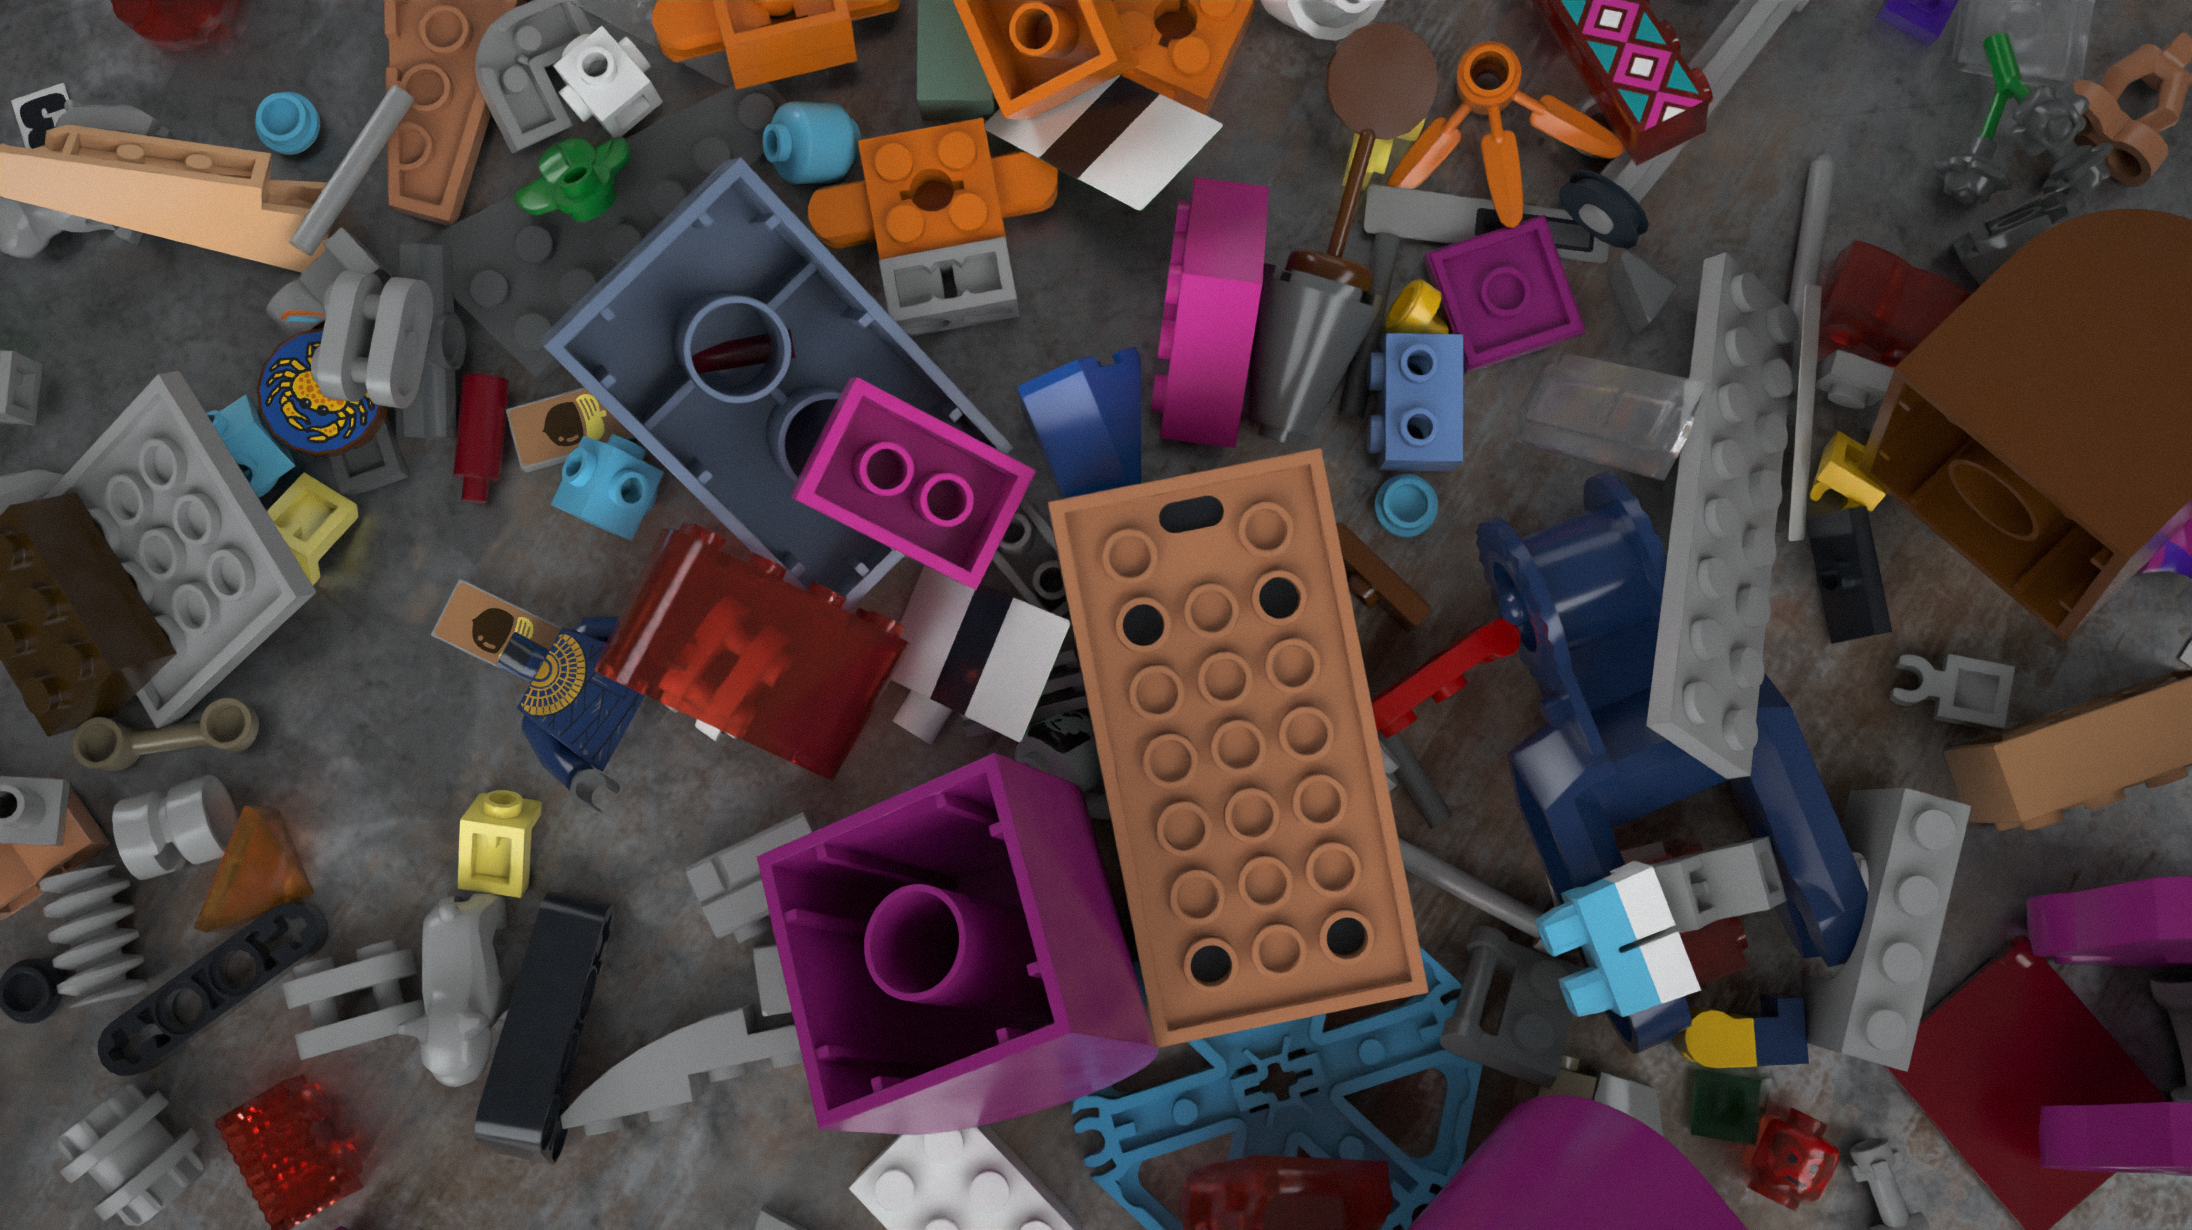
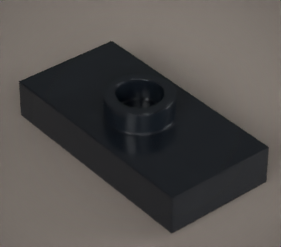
(1849, 575)

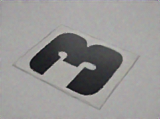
(39, 113)

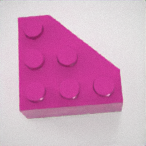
(1211, 311)

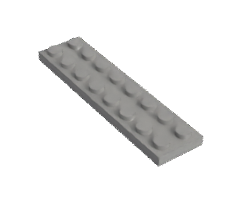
(1725, 523)

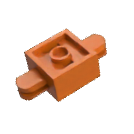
(1184, 45)
(763, 47)
(931, 192)

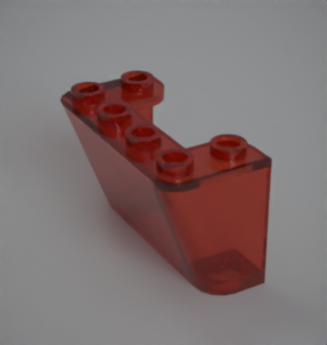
(752, 650)

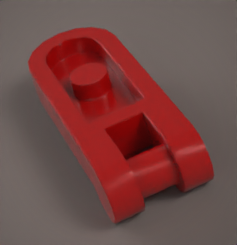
(1442, 674)

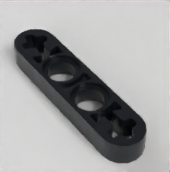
(215, 990)

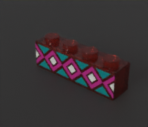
(1632, 71)

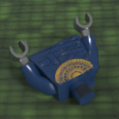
(569, 708)

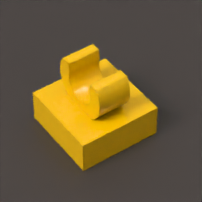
(1840, 472)

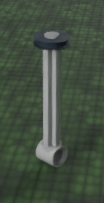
(1611, 200)

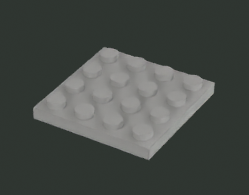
(187, 540)

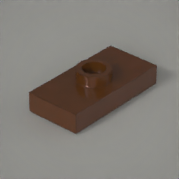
(1375, 582)

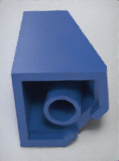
(1088, 422)

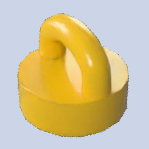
(1416, 311)

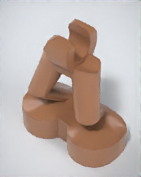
(2136, 143)

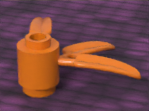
(1500, 146)

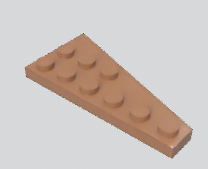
(445, 126)

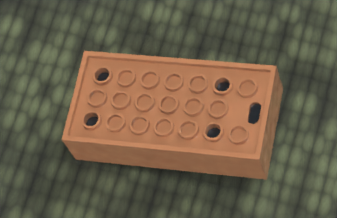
(1237, 747)

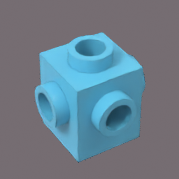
(252, 444)
(608, 485)

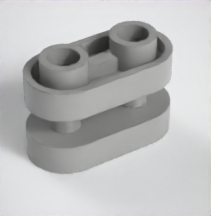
(373, 339)
(320, 983)

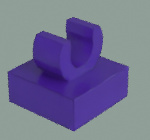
(1917, 18)

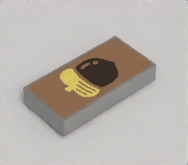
(555, 425)
(485, 623)

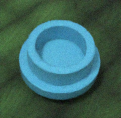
(287, 123)
(1406, 505)

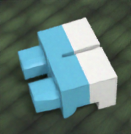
(1626, 942)

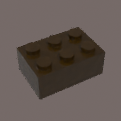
(71, 616)

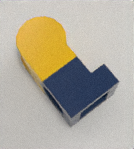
(1747, 1039)

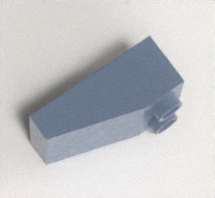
(739, 437)

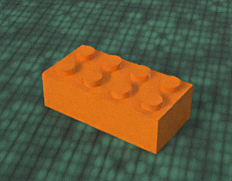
(1045, 49)

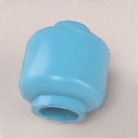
(812, 142)

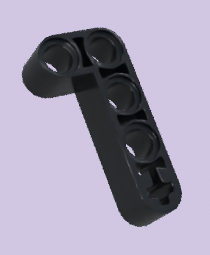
(544, 1029)

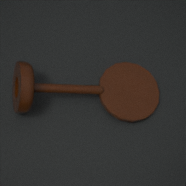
(1380, 89)

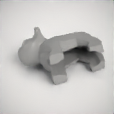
(28, 227)
(460, 987)

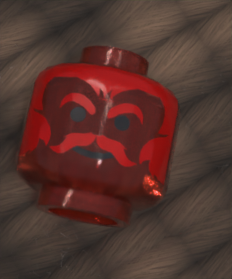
(1790, 1159)

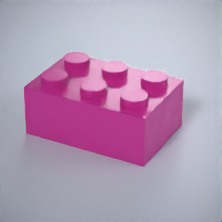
(912, 483)

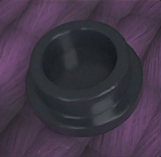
(31, 991)

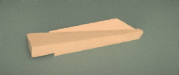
(167, 190)

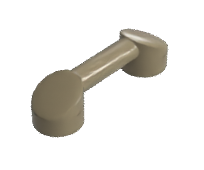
(115, 746)

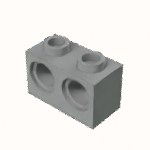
(950, 287)

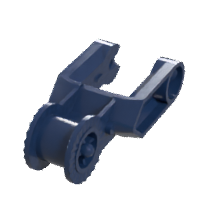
(1589, 633)

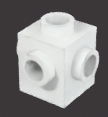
(607, 81)

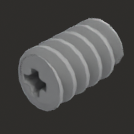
(93, 935)

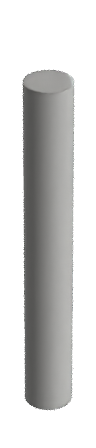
(351, 170)

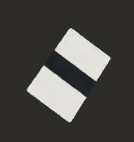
(1114, 138)
(979, 651)

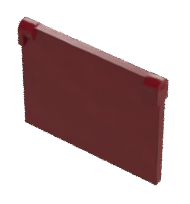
(1999, 1054)

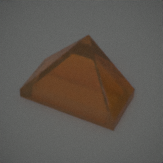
(255, 872)

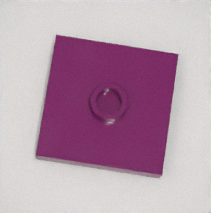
(1505, 293)

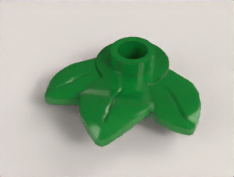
(575, 178)

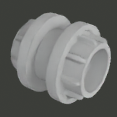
(131, 1155)

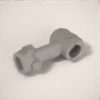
(1876, 1162)

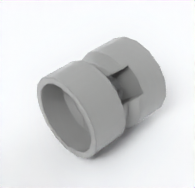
(164, 831)

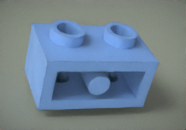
(1419, 403)

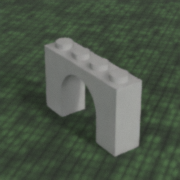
(1911, 863)

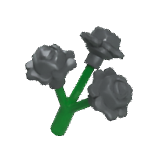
(2044, 120)

